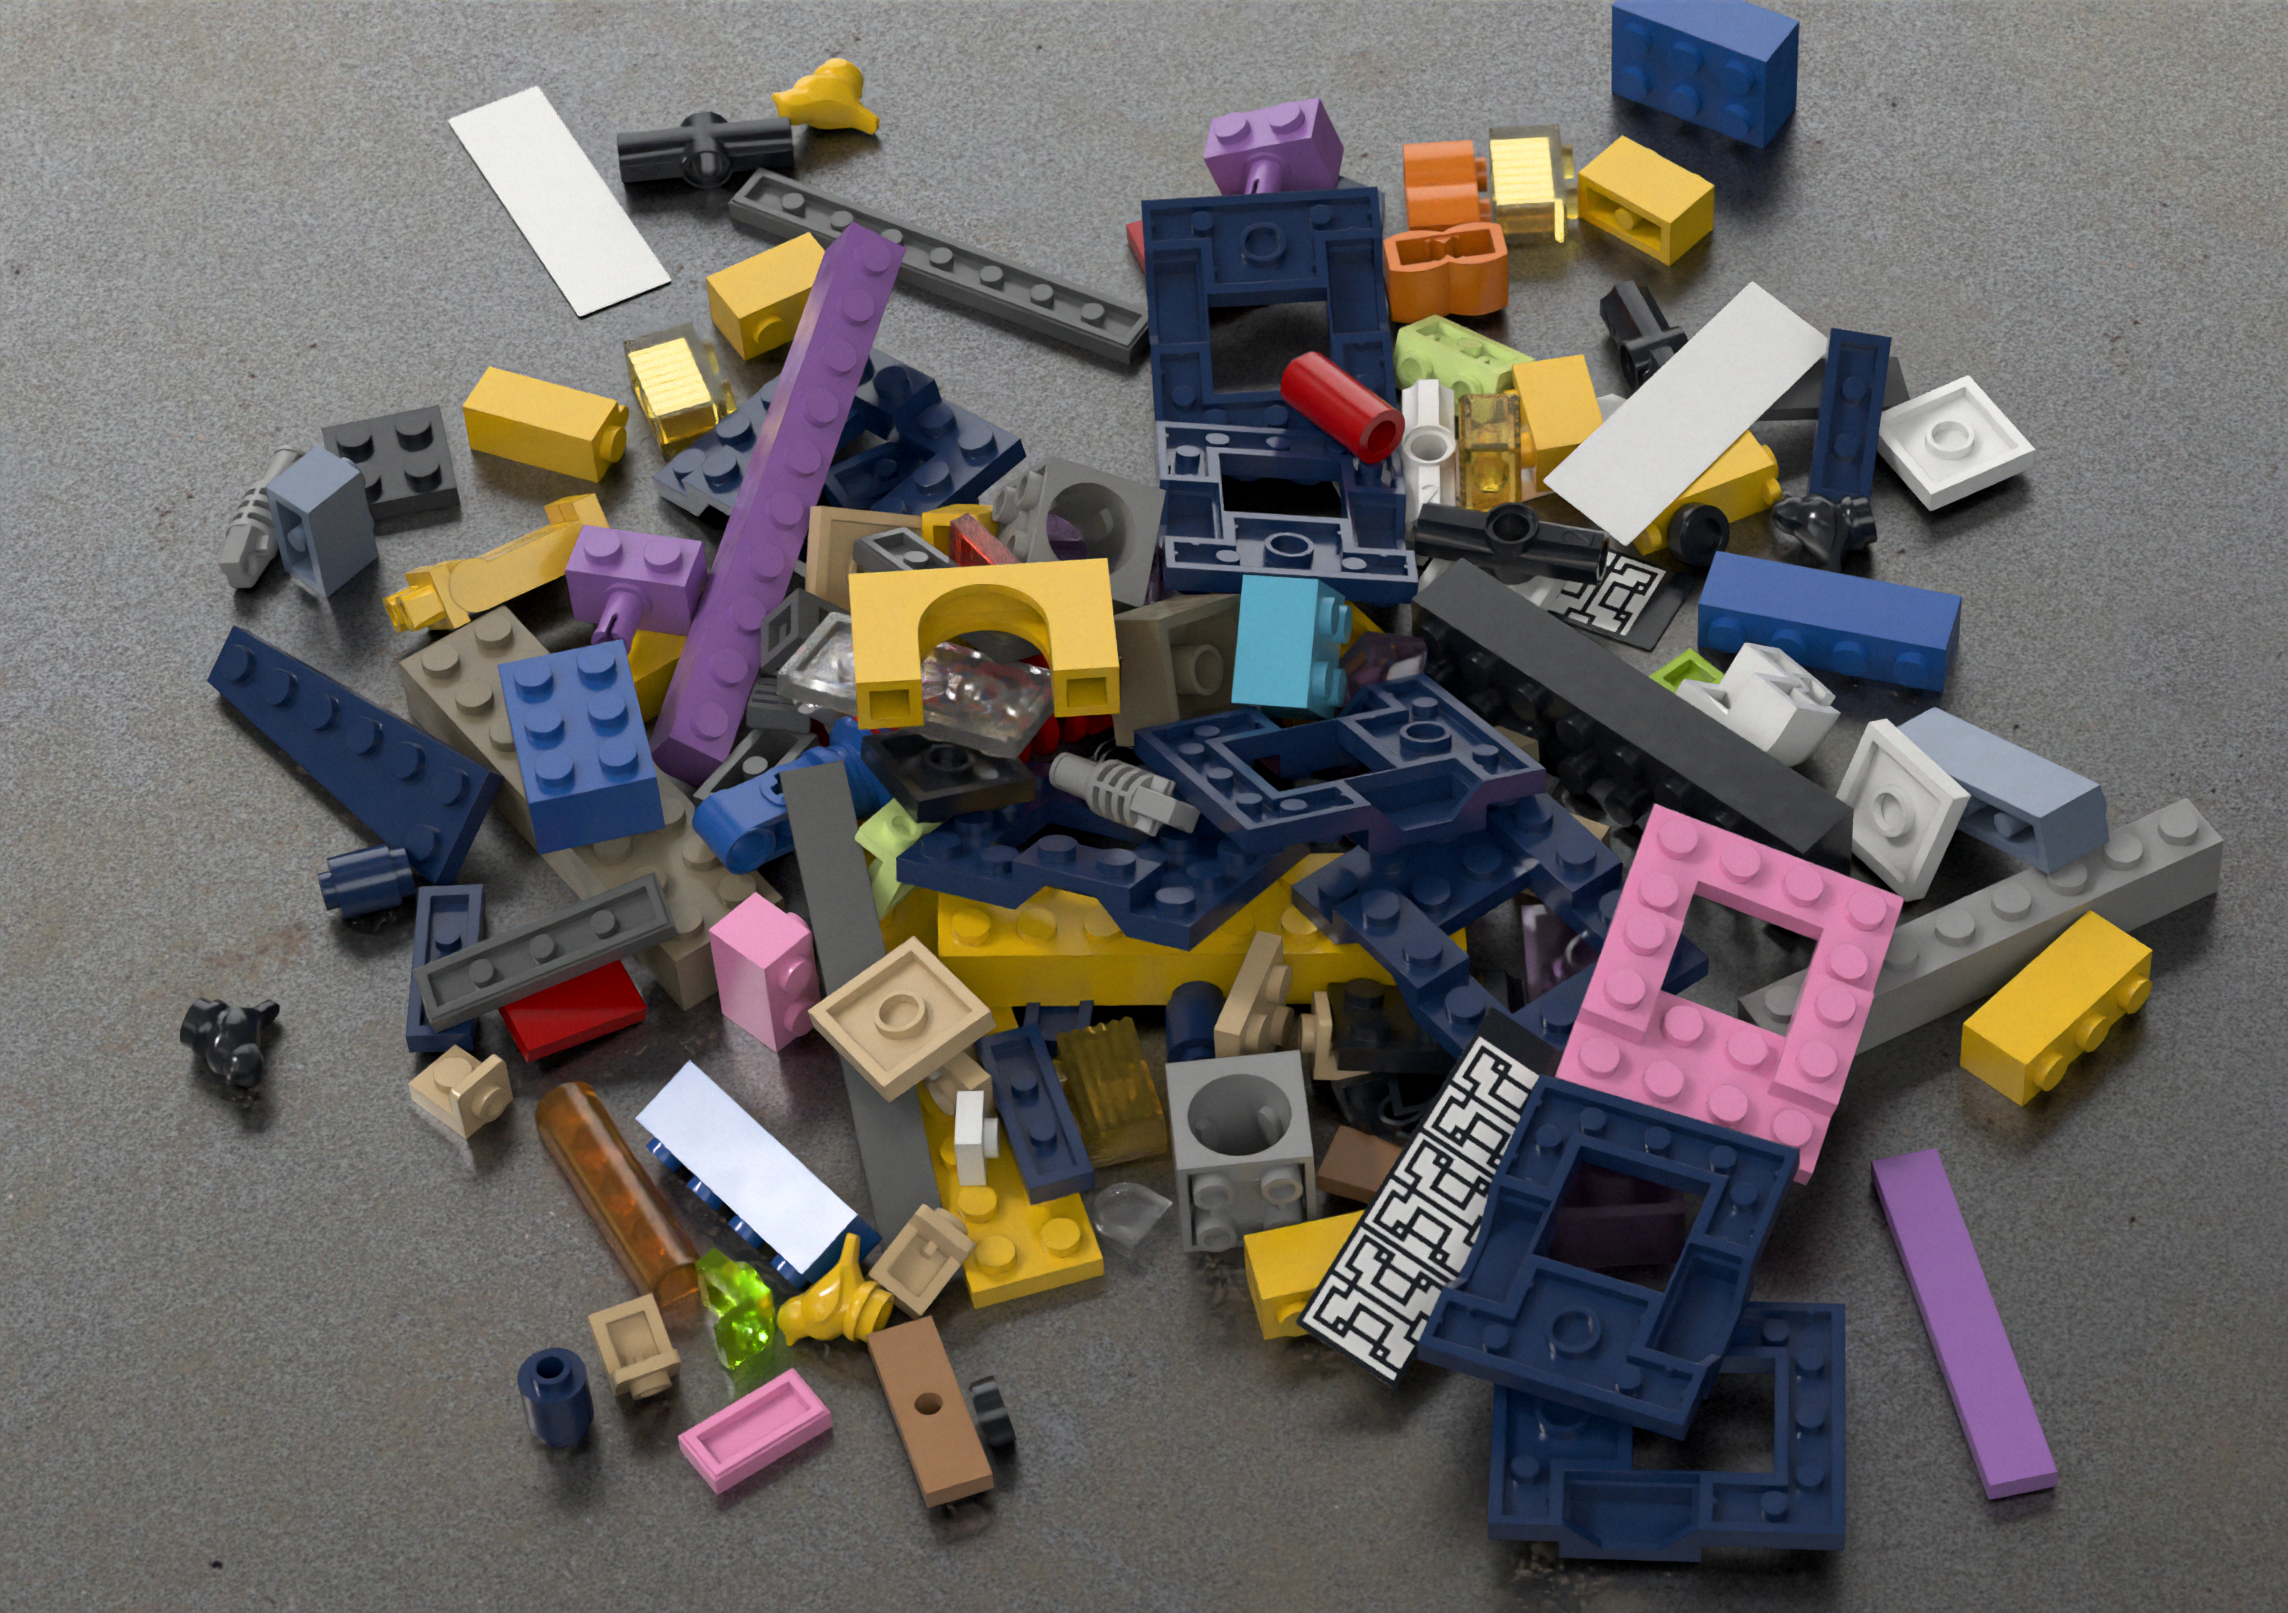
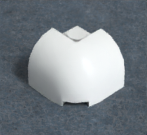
(1768, 703)

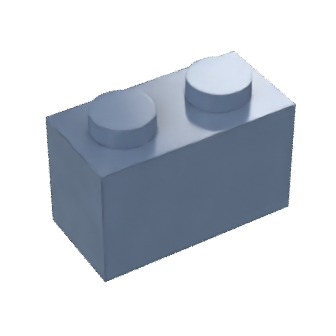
(322, 520)

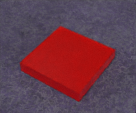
(574, 1011)

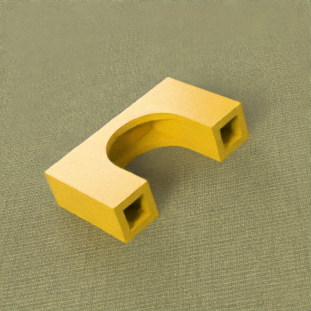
(1052, 604)

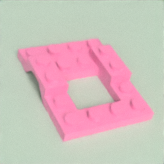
(1701, 1061)

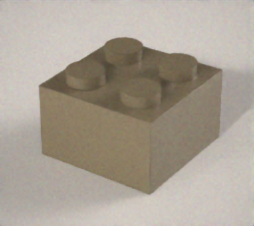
(1175, 661)

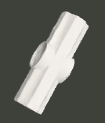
(1428, 448)

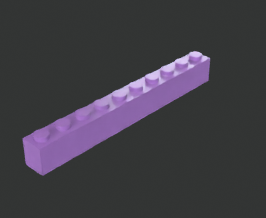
(774, 504)

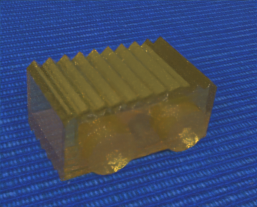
(1530, 185)
(678, 385)
(1489, 450)
(1110, 1092)

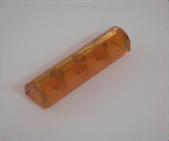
(618, 1192)

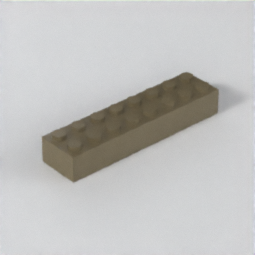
(460, 700)

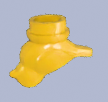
(828, 99)
(838, 1303)

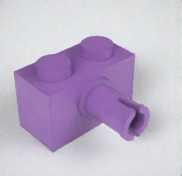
(1274, 149)
(635, 583)

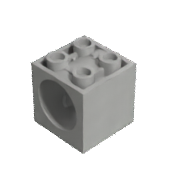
(1109, 511)
(1240, 1147)

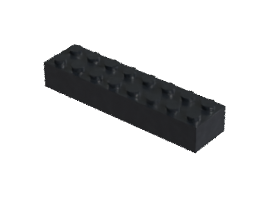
(1613, 727)

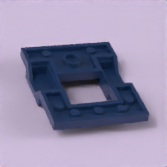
(1261, 254)
(892, 402)
(1213, 548)
(1428, 757)
(1162, 892)
(1415, 899)
(1590, 1335)
(1573, 1479)

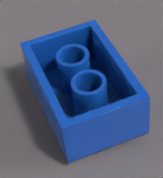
(1708, 63)
(581, 746)

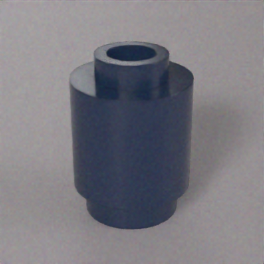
(366, 880)
(1191, 1021)
(556, 1396)

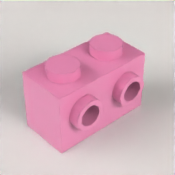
(766, 971)

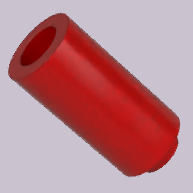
(1342, 407)

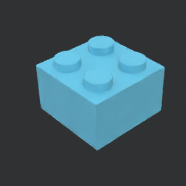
(1290, 648)

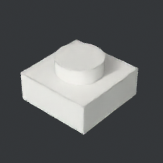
(974, 1138)

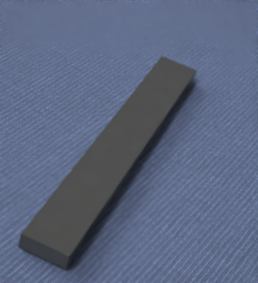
(953, 267)
(847, 943)

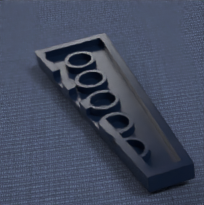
(370, 759)

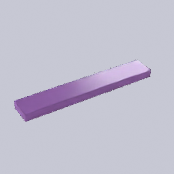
(1963, 1324)

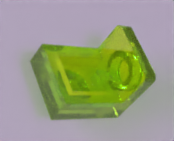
(741, 1302)

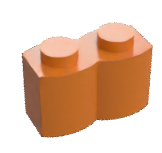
(1444, 185)
(1446, 272)

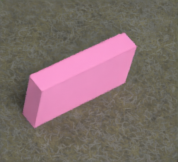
(755, 1431)

